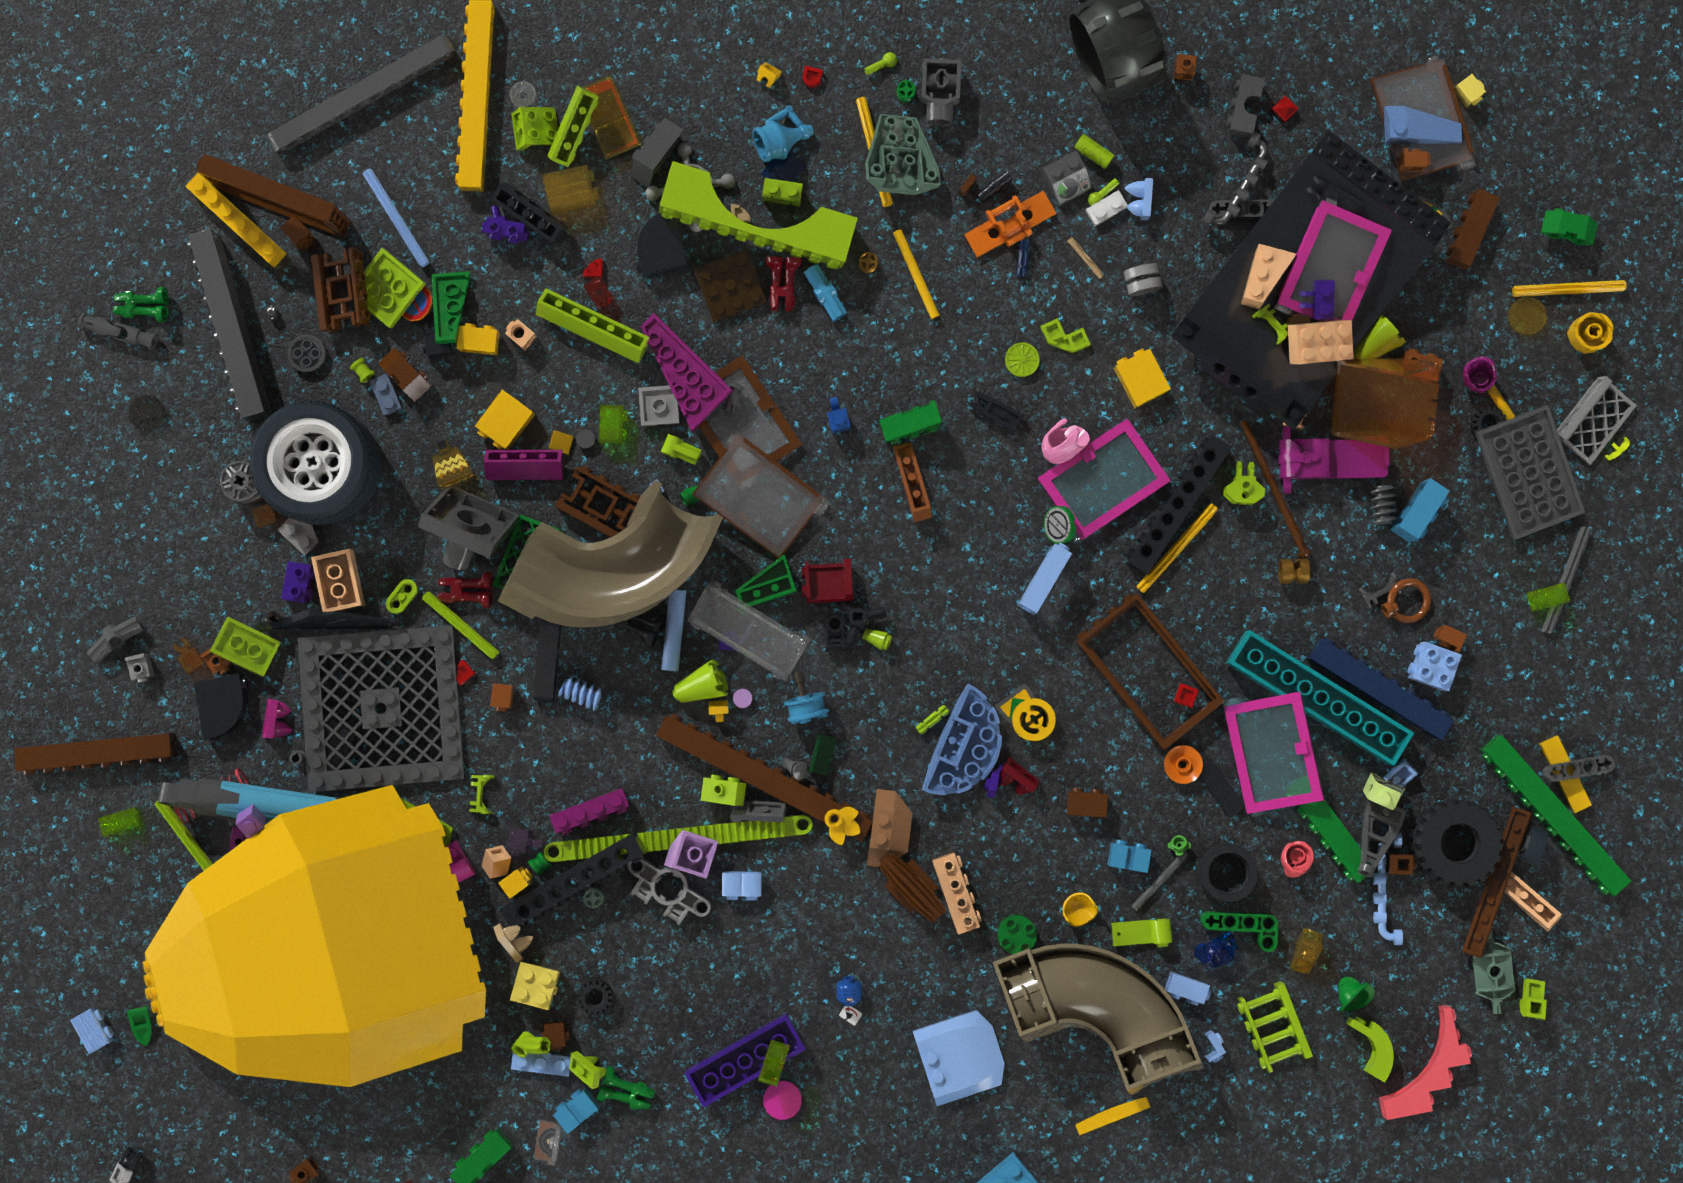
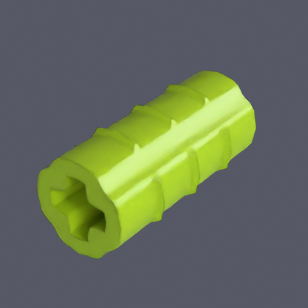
(1094, 151)

